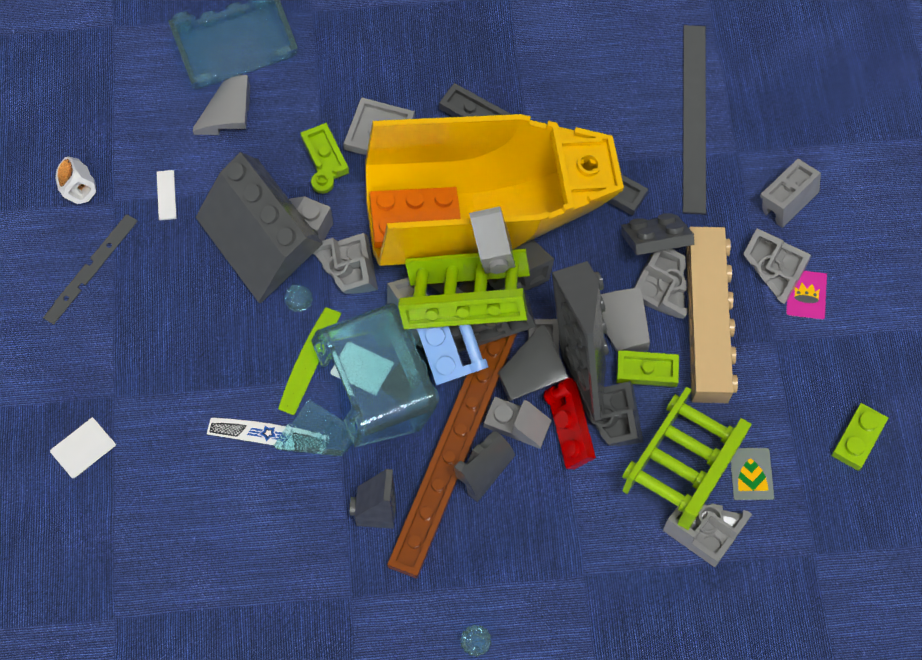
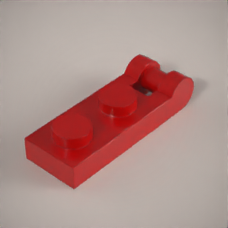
(570, 423)

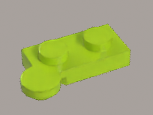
(325, 157)

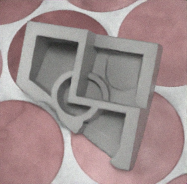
(776, 263)
(626, 320)

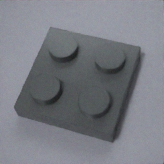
(657, 234)

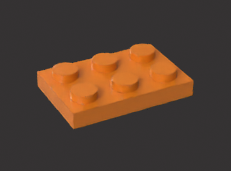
(411, 206)

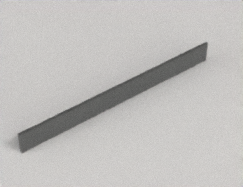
(694, 119)

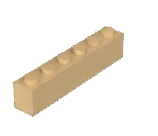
(709, 316)

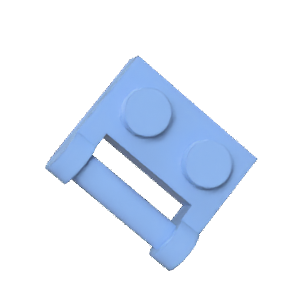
(444, 355)

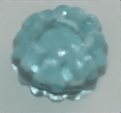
(298, 297)
(476, 640)

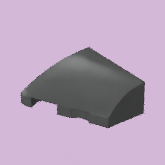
(532, 366)

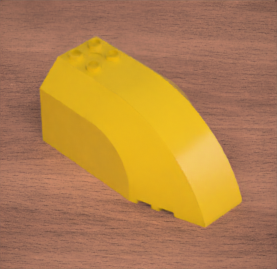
(524, 166)

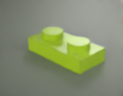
(648, 368)
(859, 436)

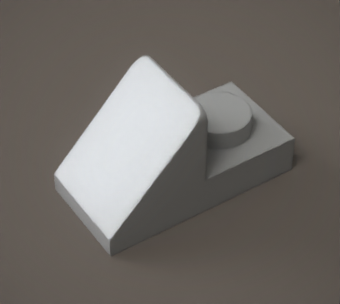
(518, 422)

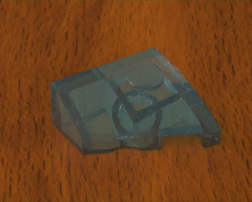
(315, 433)

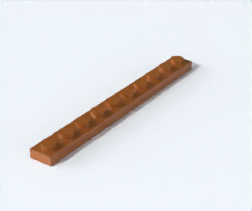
(452, 447)

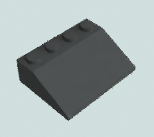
(256, 226)
(582, 330)

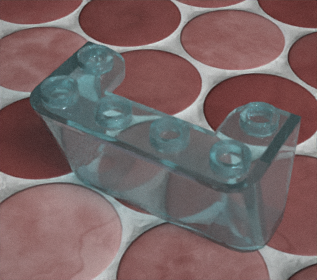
(232, 40)
(379, 373)

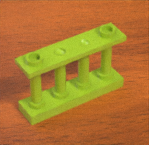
(462, 308)
(701, 481)

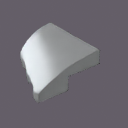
(226, 108)
(349, 263)
(664, 283)
(710, 532)

